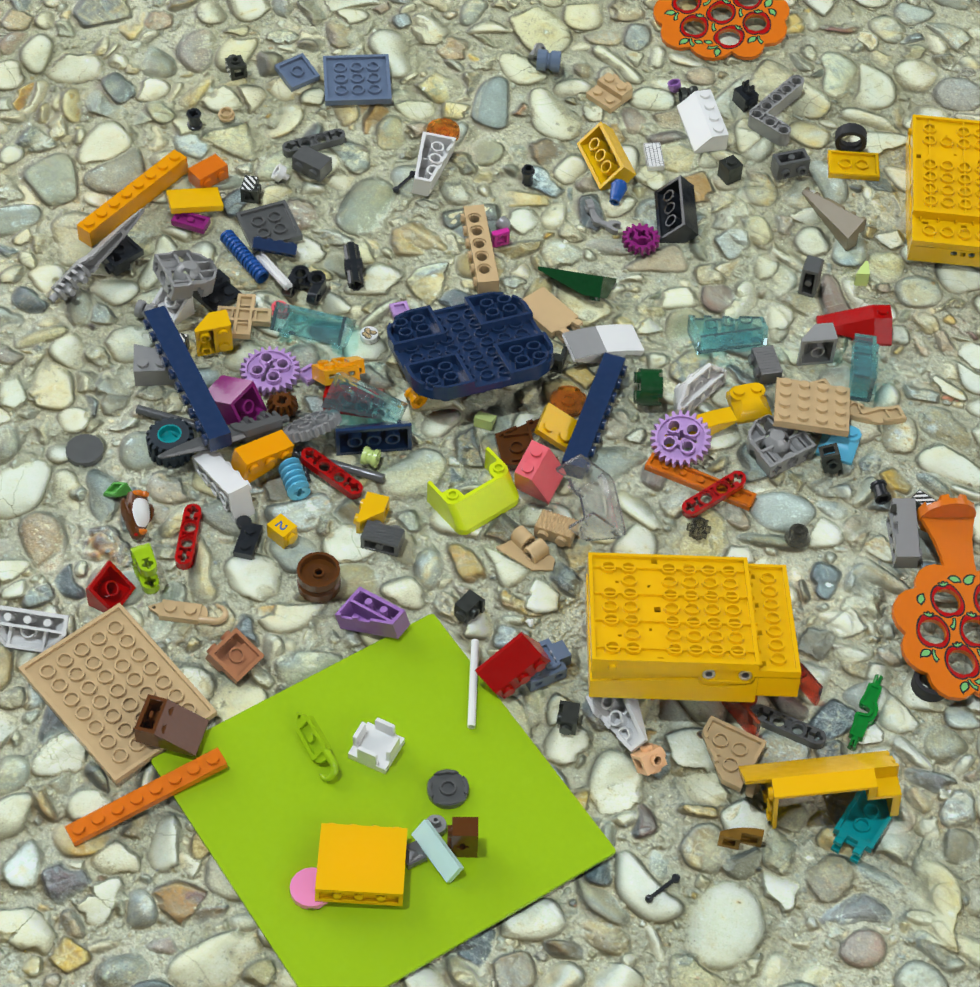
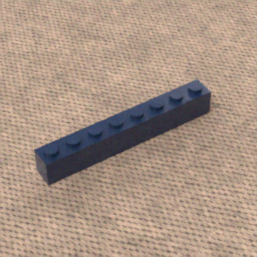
(596, 407)

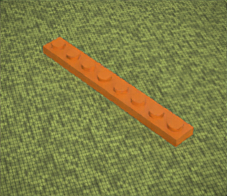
(146, 797)

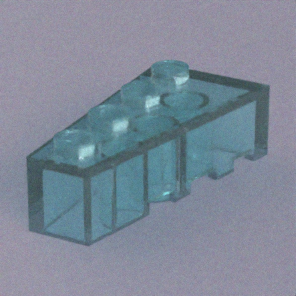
(863, 367)
(361, 399)

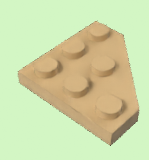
(729, 749)

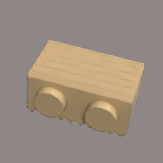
(554, 528)

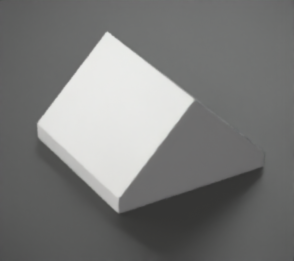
(177, 309)

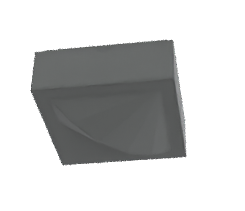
(414, 855)

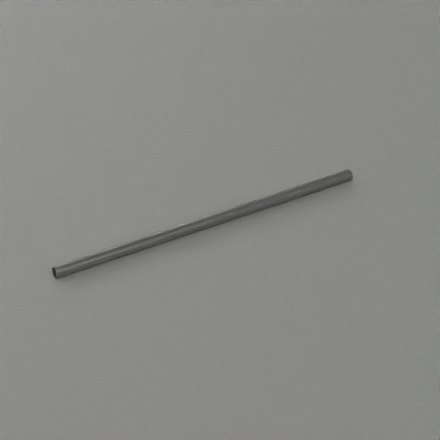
(350, 469)

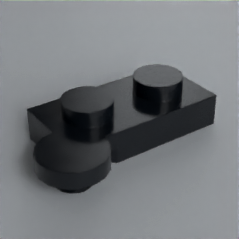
(248, 538)

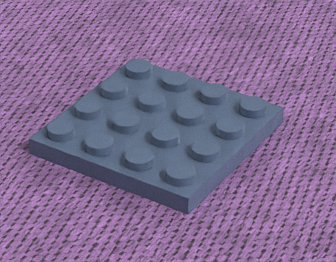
(357, 79)

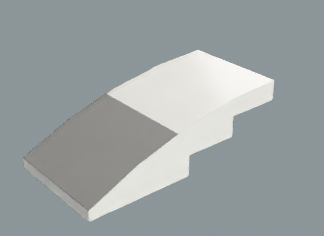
(591, 343)

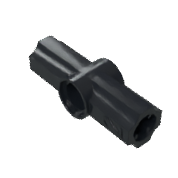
(353, 266)

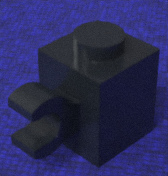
(745, 96)

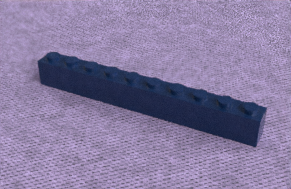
(187, 379)

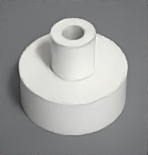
(280, 173)

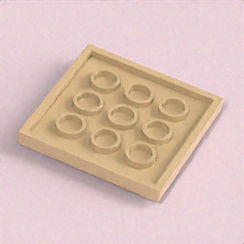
(812, 407)

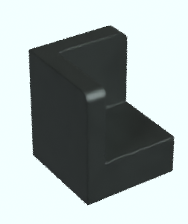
(559, 360)

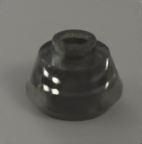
(797, 536)

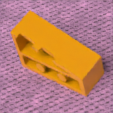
(261, 455)

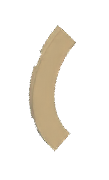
(877, 415)

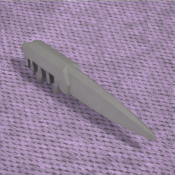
(90, 263)

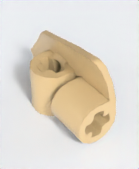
(528, 550)

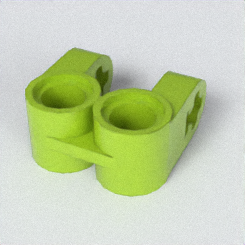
(145, 567)

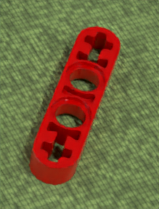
(333, 471)
(713, 494)
(185, 536)

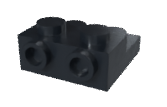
(121, 257)
(223, 293)

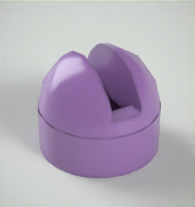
(674, 85)

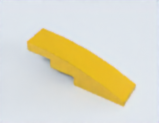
(716, 419)

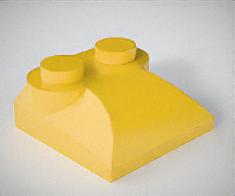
(748, 402)

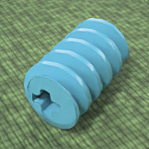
(294, 479)

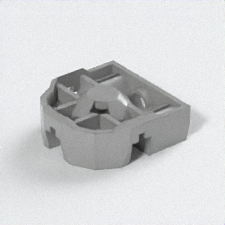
(181, 285)
(778, 454)

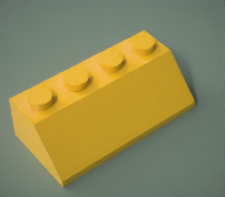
(605, 156)

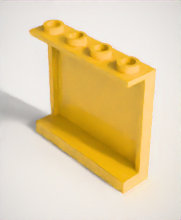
(361, 864)

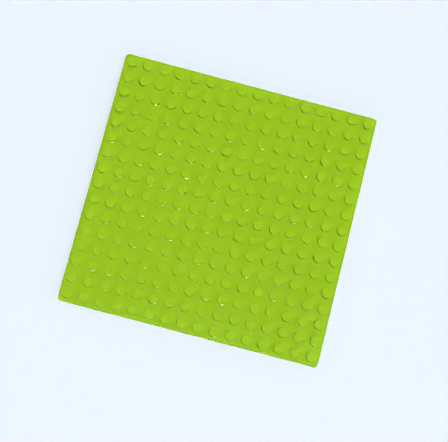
(269, 807)

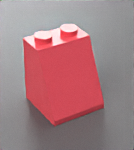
(537, 472)

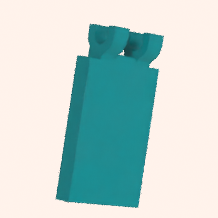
(861, 825)

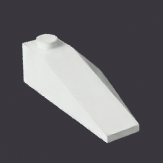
(622, 717)

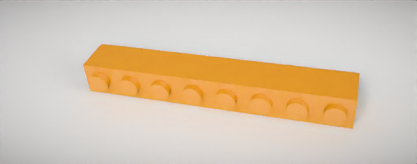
(132, 198)

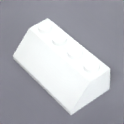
(703, 122)

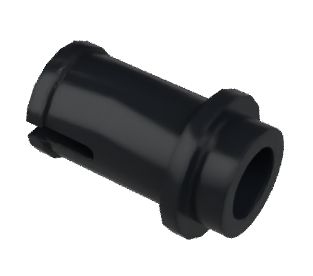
(528, 172)

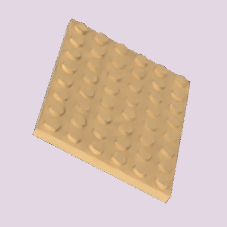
(100, 683)

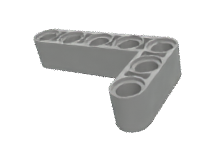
(762, 115)

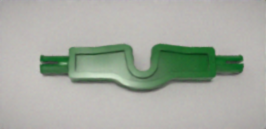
(864, 720)

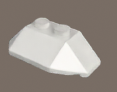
(698, 387)
(31, 628)

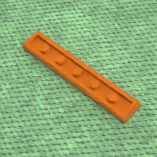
(697, 480)

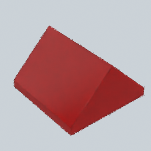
(108, 588)

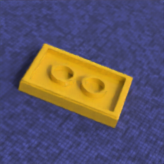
(853, 165)
(194, 200)

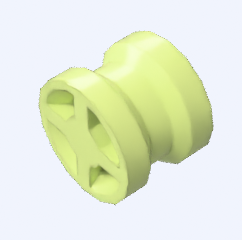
(370, 457)

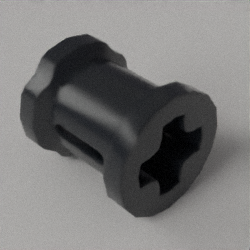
(194, 122)
(880, 491)

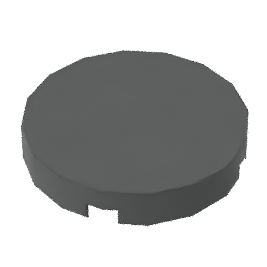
(84, 450)
(447, 789)

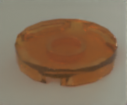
(444, 127)
(568, 399)

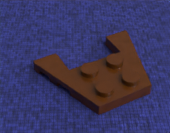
(514, 442)

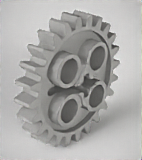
(312, 425)

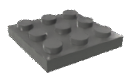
(269, 221)

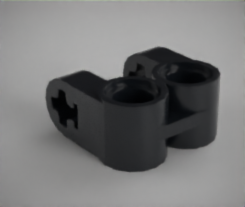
(303, 279)

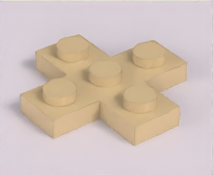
(246, 316)

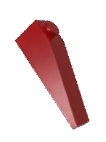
(865, 320)

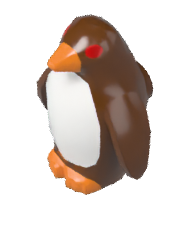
(136, 513)

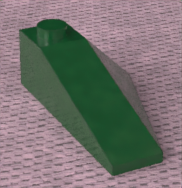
(585, 284)

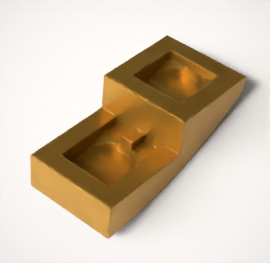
(733, 837)

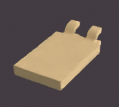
(551, 313)

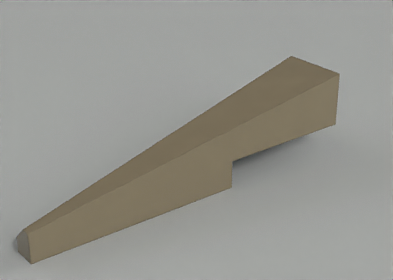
(841, 223)

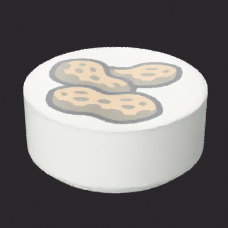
(369, 335)

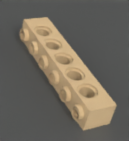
(480, 249)

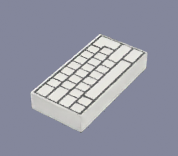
(653, 156)

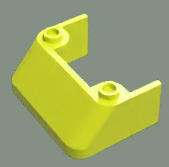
(480, 505)

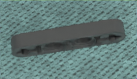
(290, 147)
(789, 723)

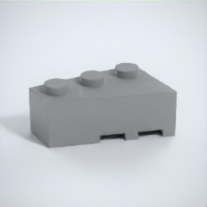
(149, 368)

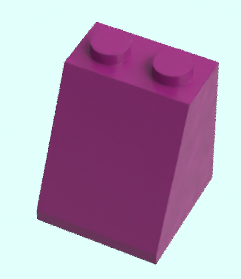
(236, 398)

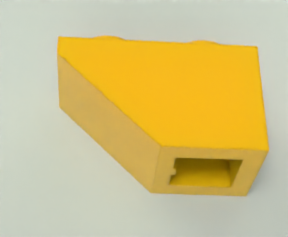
(371, 508)

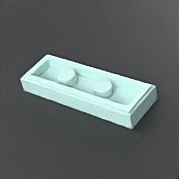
(437, 851)

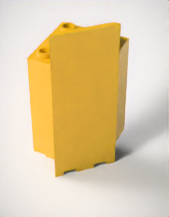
(827, 775)

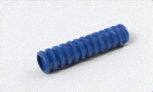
(244, 256)

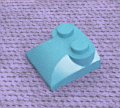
(846, 445)

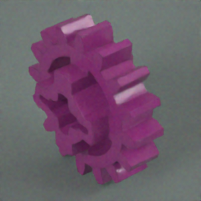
(641, 239)

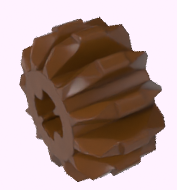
(283, 404)

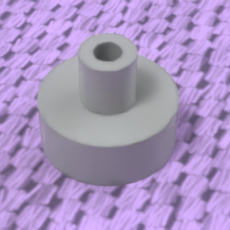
(438, 823)

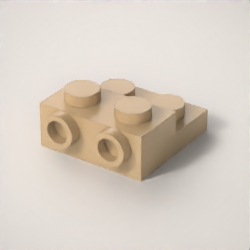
(610, 92)

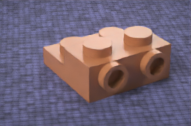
(234, 655)

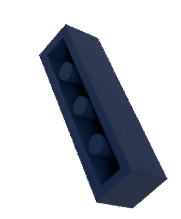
(274, 247)

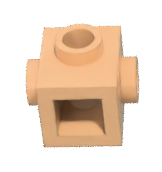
(649, 759)

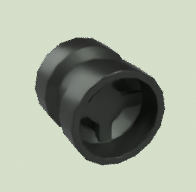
(685, 92)

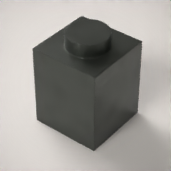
(730, 170)

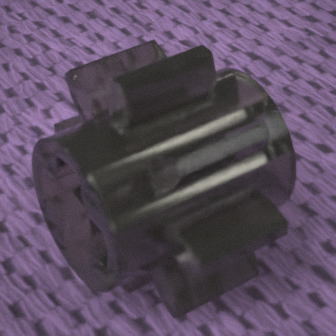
(698, 528)

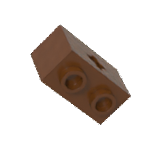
(463, 836)

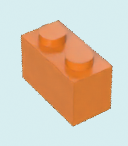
(208, 172)

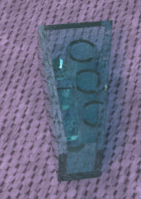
(726, 334)

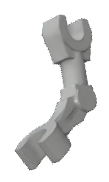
(596, 220)

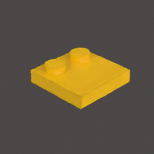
(555, 426)

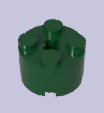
(648, 387)

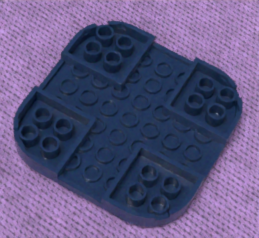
(470, 346)

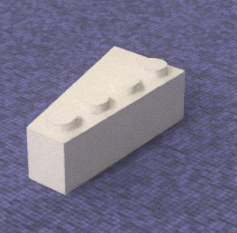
(432, 158)
(224, 483)

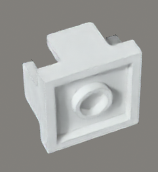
(376, 745)

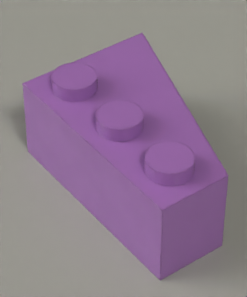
(372, 615)

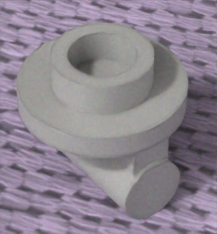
(533, 54)

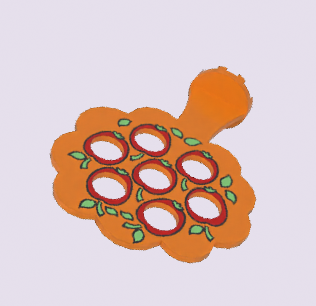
(706, 44)
(951, 530)

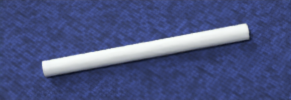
(472, 700)

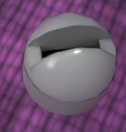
(503, 222)

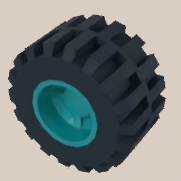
(167, 435)

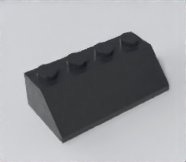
(676, 211)

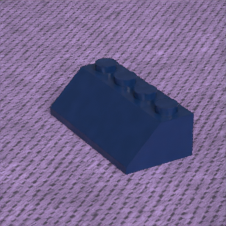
(380, 436)

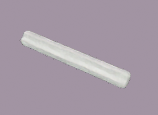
(274, 271)

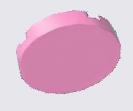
(303, 889)

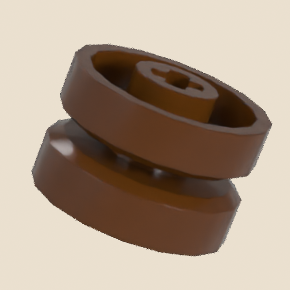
(318, 577)

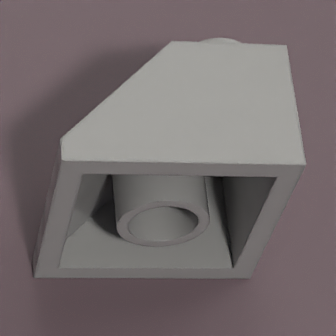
(818, 345)

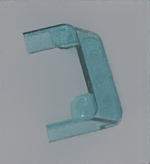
(312, 325)

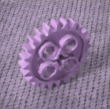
(271, 370)
(676, 453)

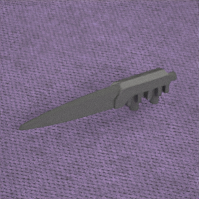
(246, 430)

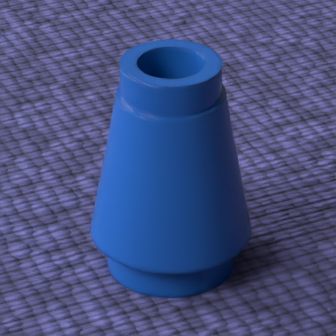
(617, 191)

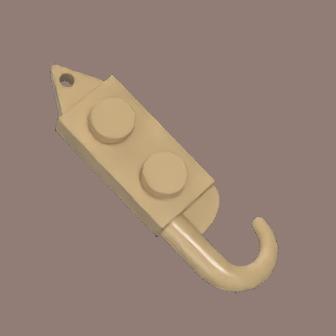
(186, 612)

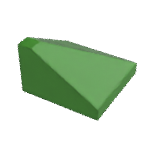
(117, 489)

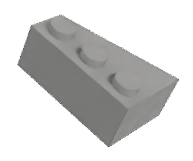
(903, 533)

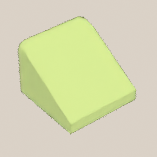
(862, 275)
(484, 420)

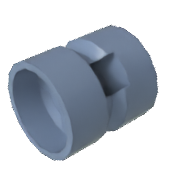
(548, 60)

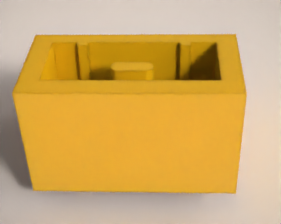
(214, 334)

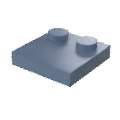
(297, 72)

